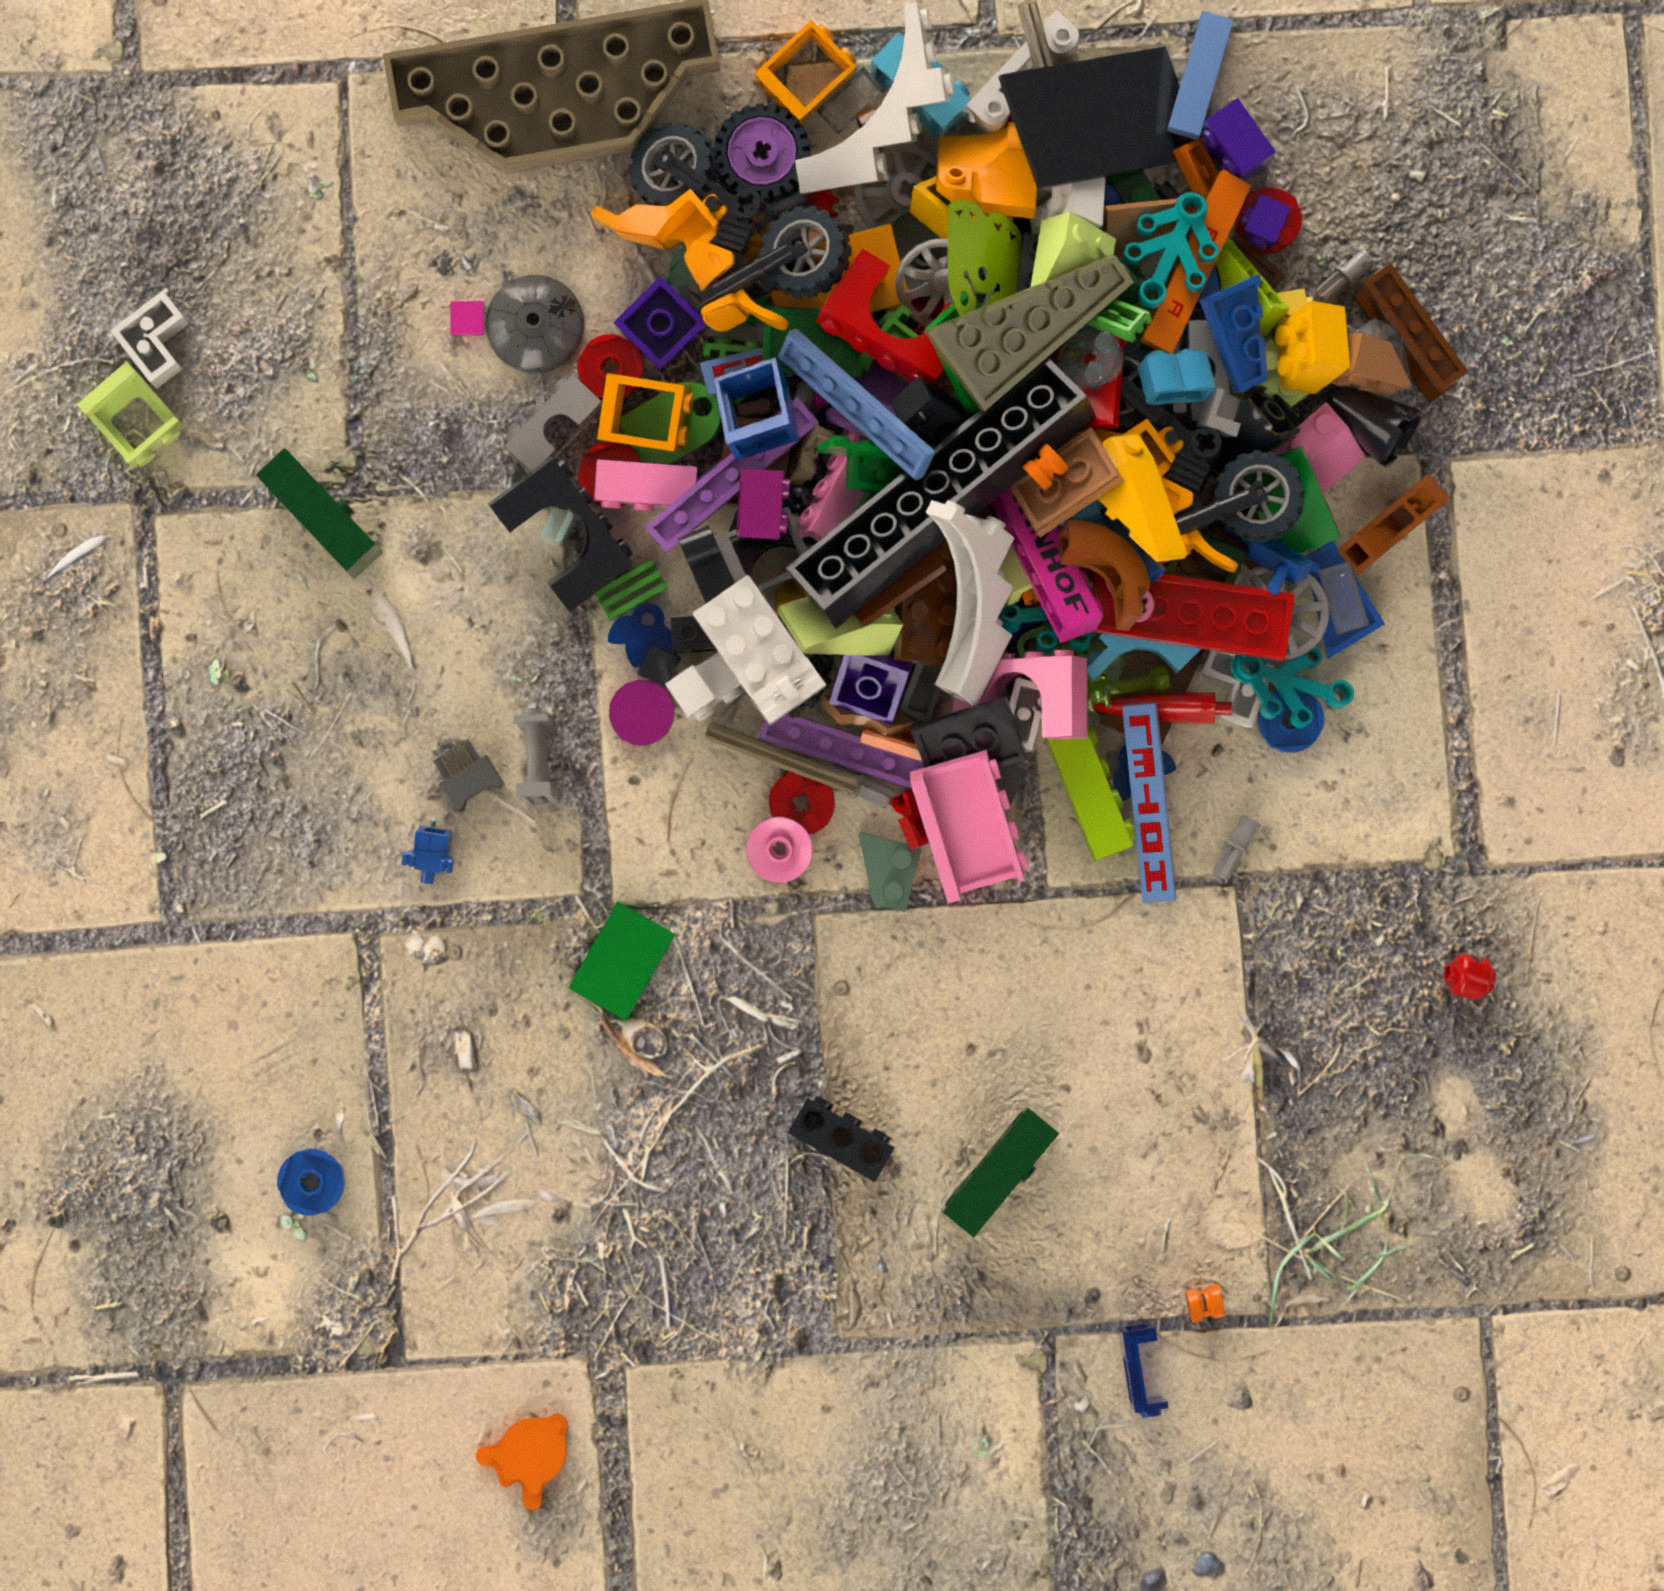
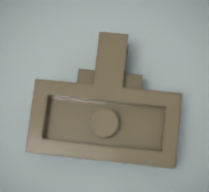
(802, 456)

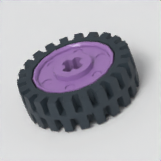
(766, 129)

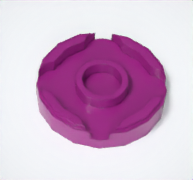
(641, 712)

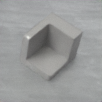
(1220, 413)

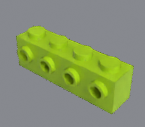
(1091, 795)

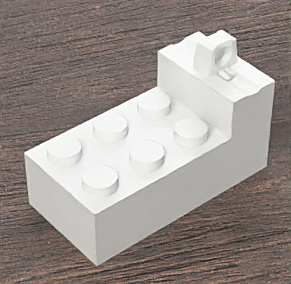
(759, 650)

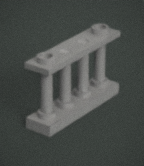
(536, 787)

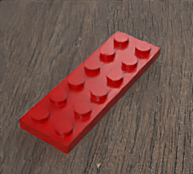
(1207, 616)

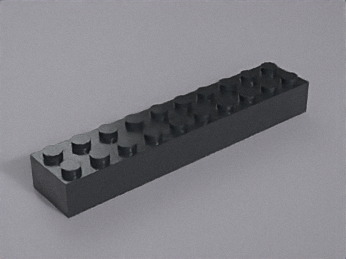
(967, 468)

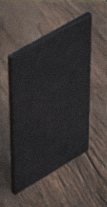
(1095, 116)

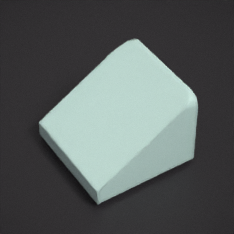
(558, 526)

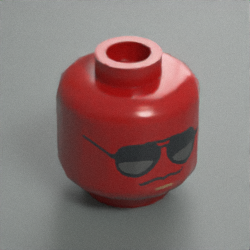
(1470, 976)

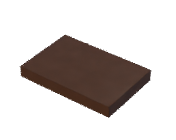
(907, 584)

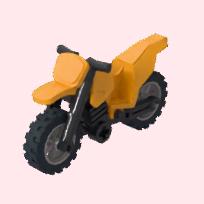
(724, 234)
(1187, 470)

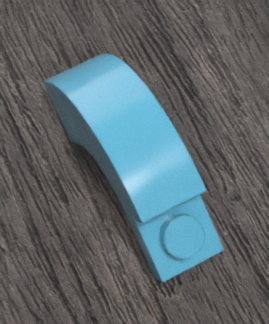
(1173, 655)

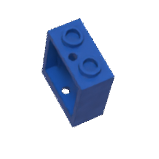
(764, 434)

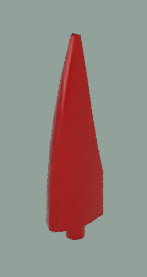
(1174, 706)

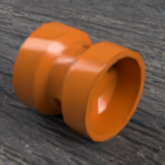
(1043, 469)
(1212, 1300)

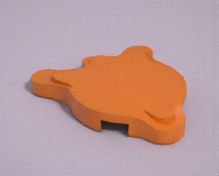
(529, 1454)

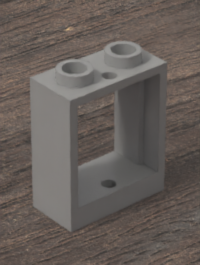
(734, 566)

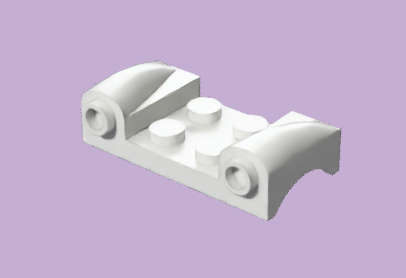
(989, 107)

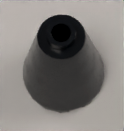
(1375, 421)
(1264, 426)

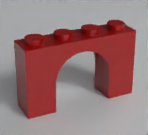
(849, 317)

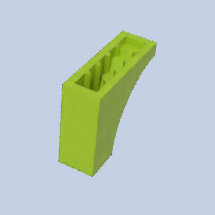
(1235, 267)

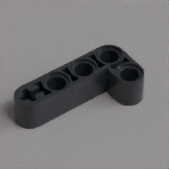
(706, 562)

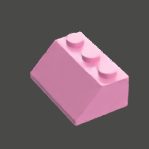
(1328, 446)

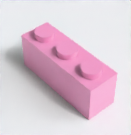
(640, 484)

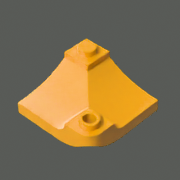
(987, 171)

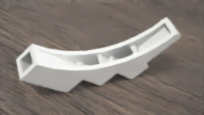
(893, 123)
(978, 634)

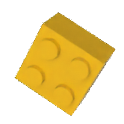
(1312, 347)

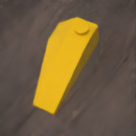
(1142, 500)

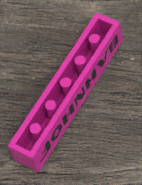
(1059, 587)

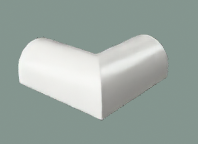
(1243, 698)

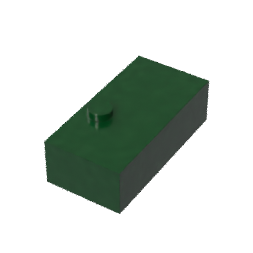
(319, 513)
(1000, 1171)

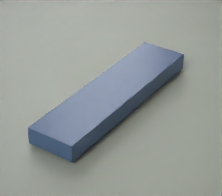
(1200, 75)

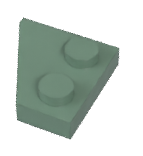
(889, 870)

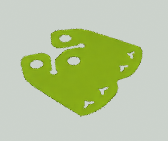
(978, 245)

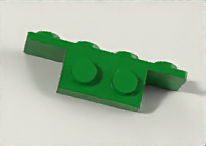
(867, 465)

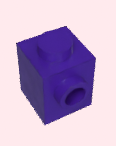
(1264, 222)

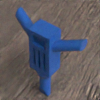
(1279, 559)

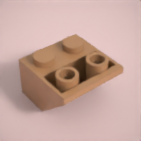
(1373, 366)

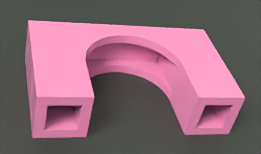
(1061, 686)

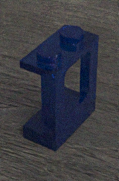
(1129, 1339)

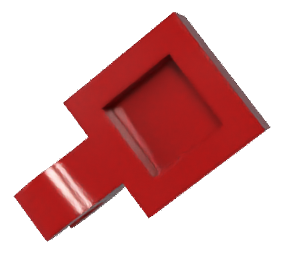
(911, 822)

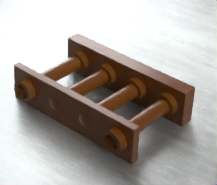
(1429, 356)

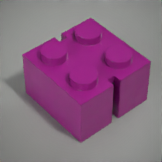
(761, 504)

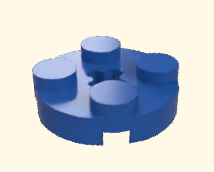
(1291, 740)
(294, 1191)

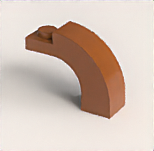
(1393, 524)
(1111, 557)

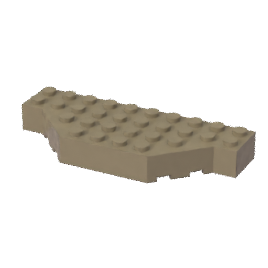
(555, 87)

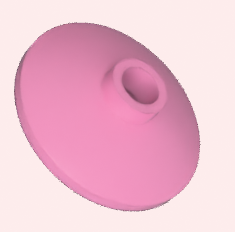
(774, 865)

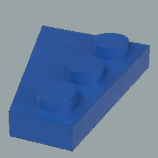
(1235, 326)
(1327, 557)

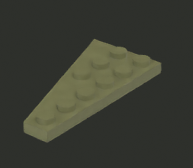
(1012, 336)

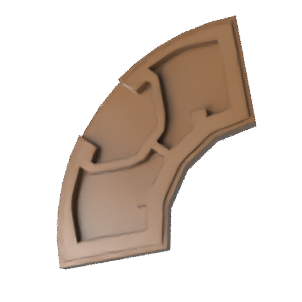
(900, 724)

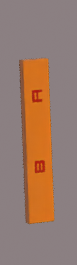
(1173, 314)

